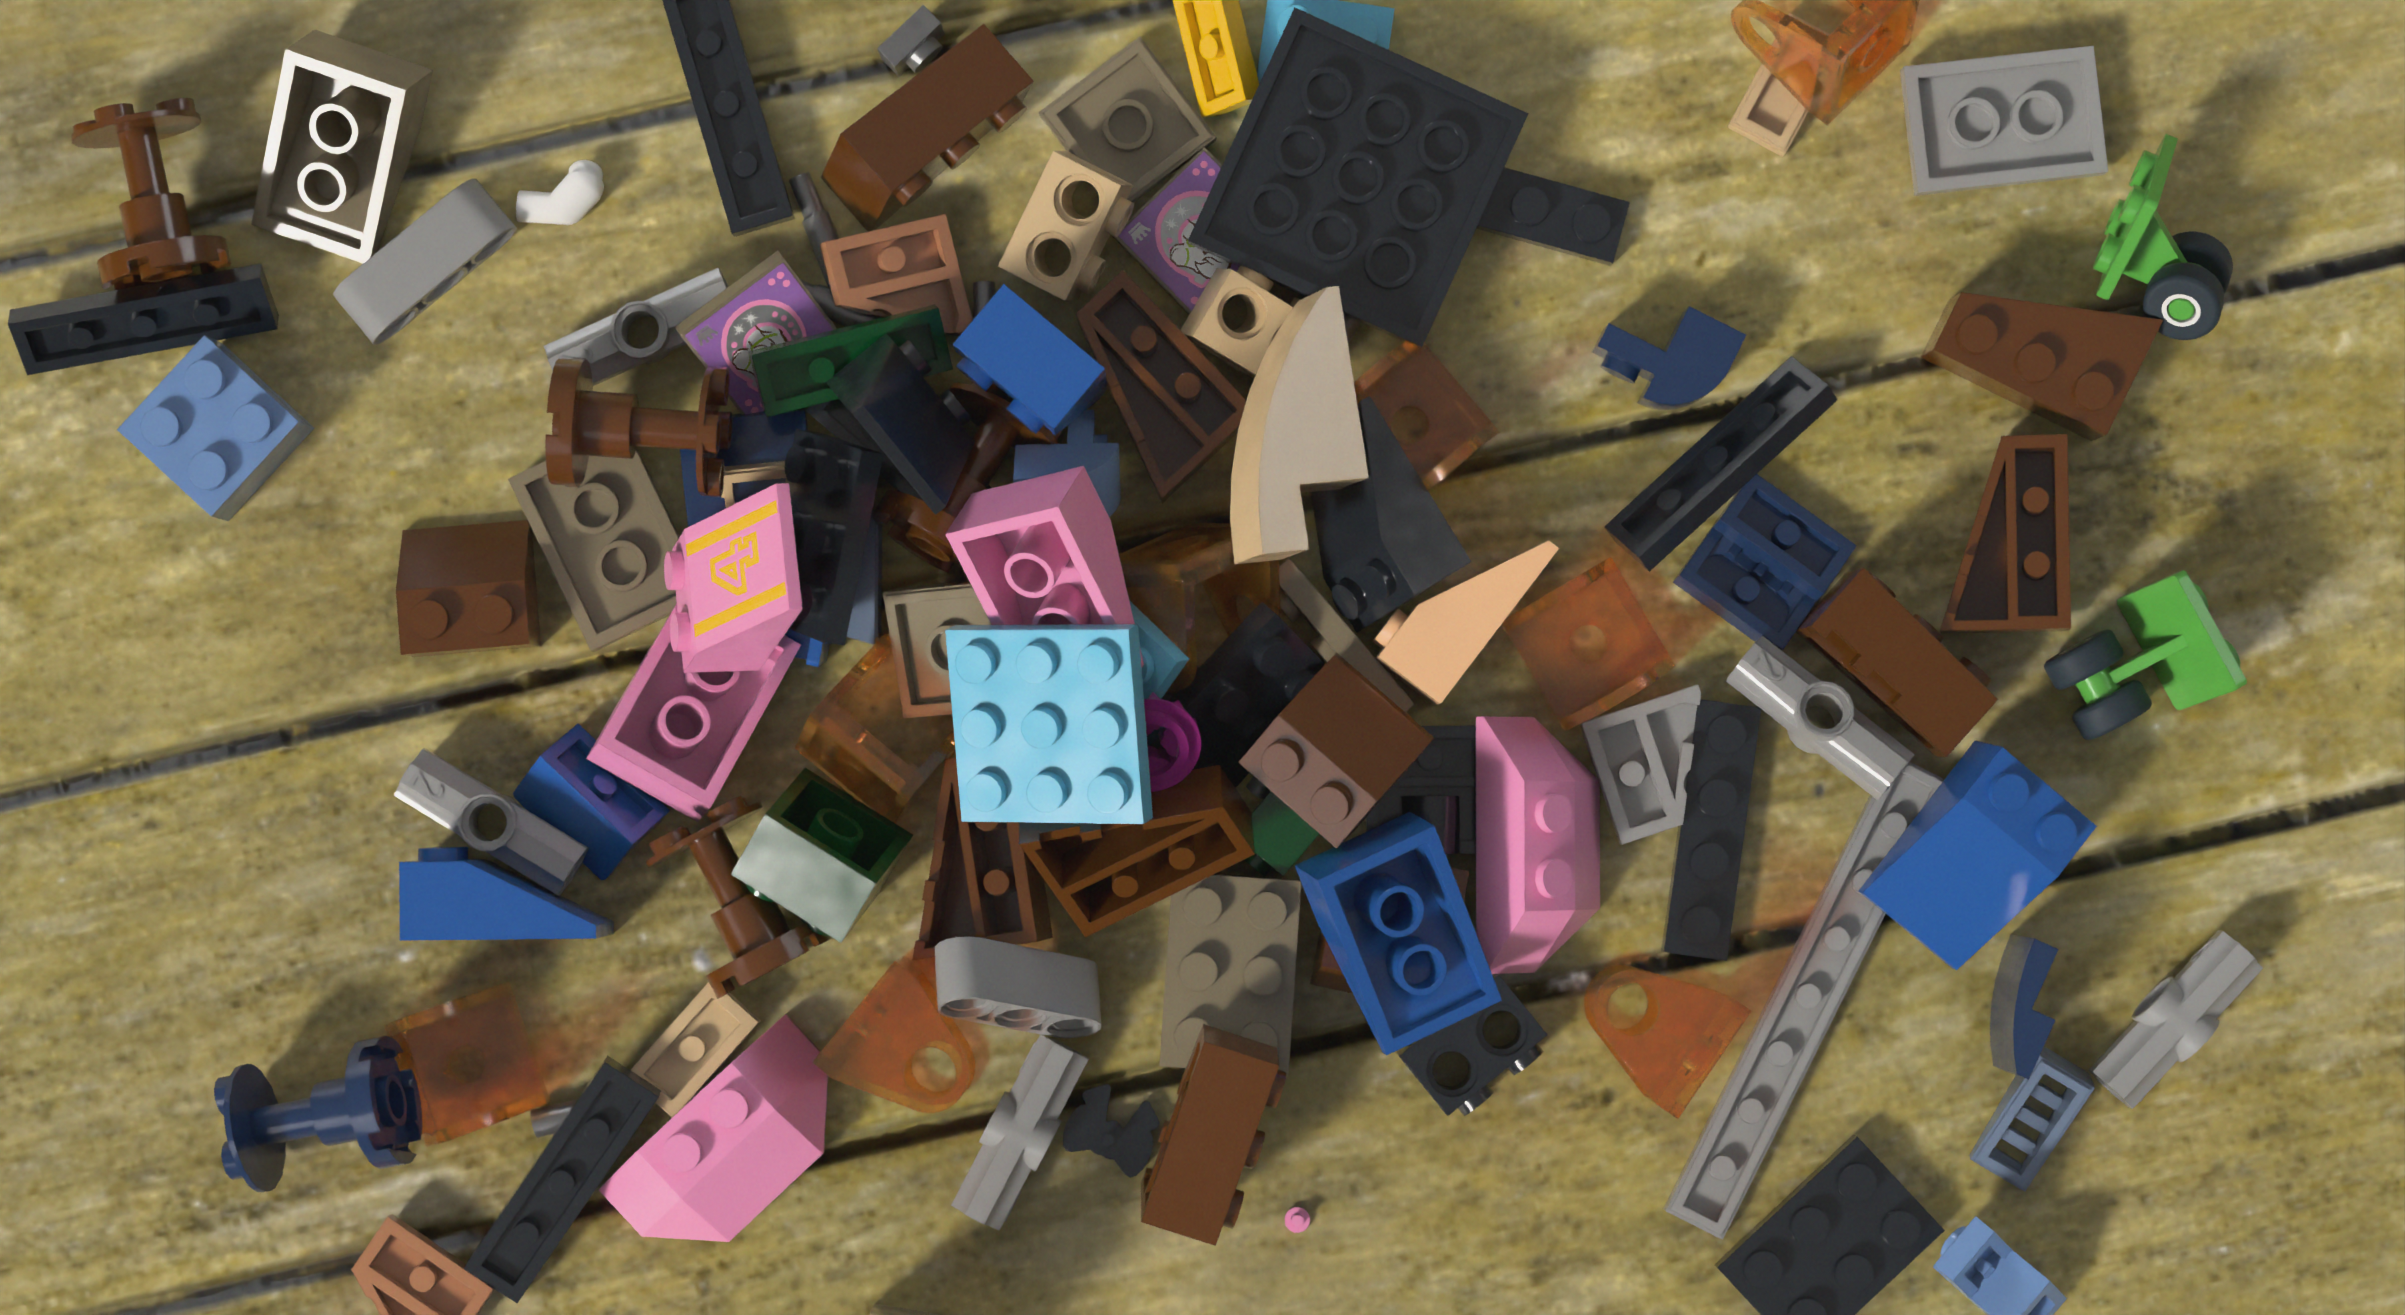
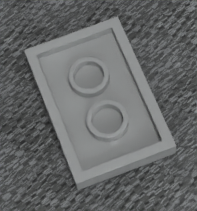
(2004, 120)

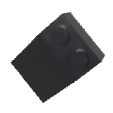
(907, 418)
(1383, 534)

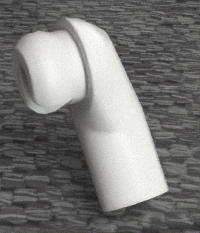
(568, 201)

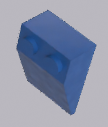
(1029, 362)
(1976, 854)
(478, 900)
(1399, 930)

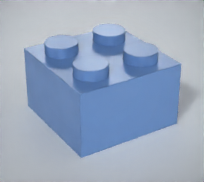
(215, 428)

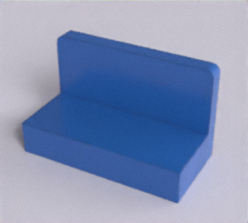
(588, 802)

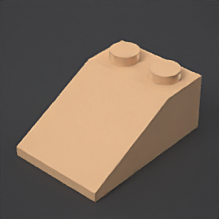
(1448, 631)

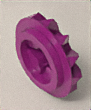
(1177, 735)

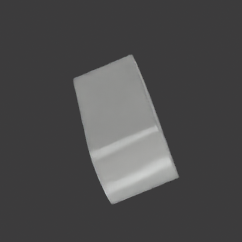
(424, 261)
(1017, 987)

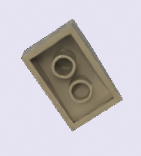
(339, 144)

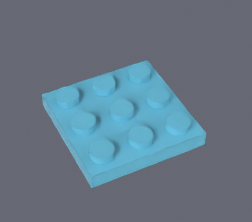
(1049, 723)

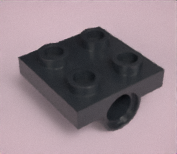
(1438, 789)

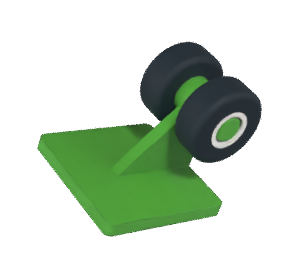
(2182, 271)
(2175, 639)

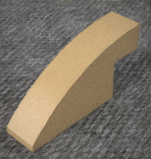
(1295, 431)

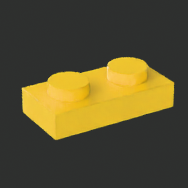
(1217, 54)

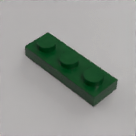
(797, 371)

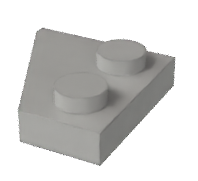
(1645, 762)

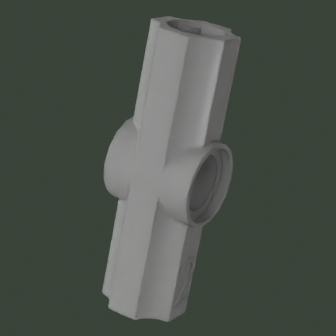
(607, 342)
(1852, 745)
(455, 802)
(2175, 1019)
(1020, 1132)

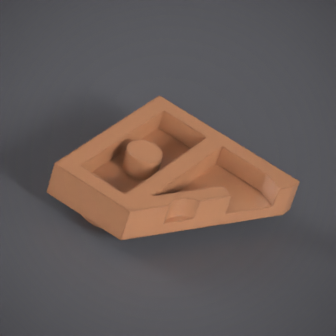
(899, 272)
(416, 1276)

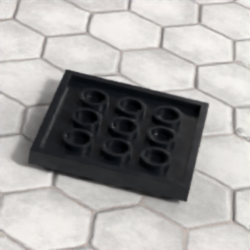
(1358, 177)

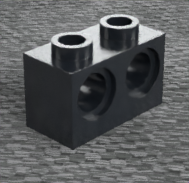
(1483, 1059)

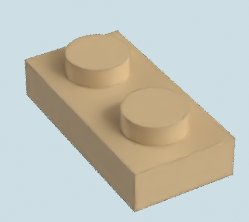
(695, 1047)

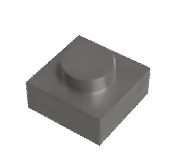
(913, 43)

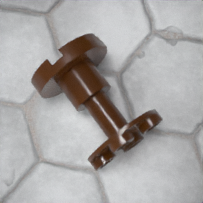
(154, 218)
(614, 424)
(998, 430)
(748, 925)

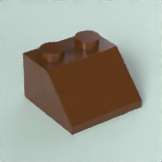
(467, 589)
(1336, 750)

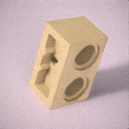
(1053, 217)
(1247, 344)

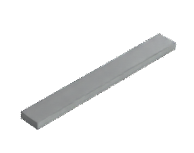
(1795, 1015)

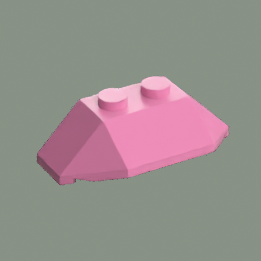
(1532, 843)
(729, 1144)

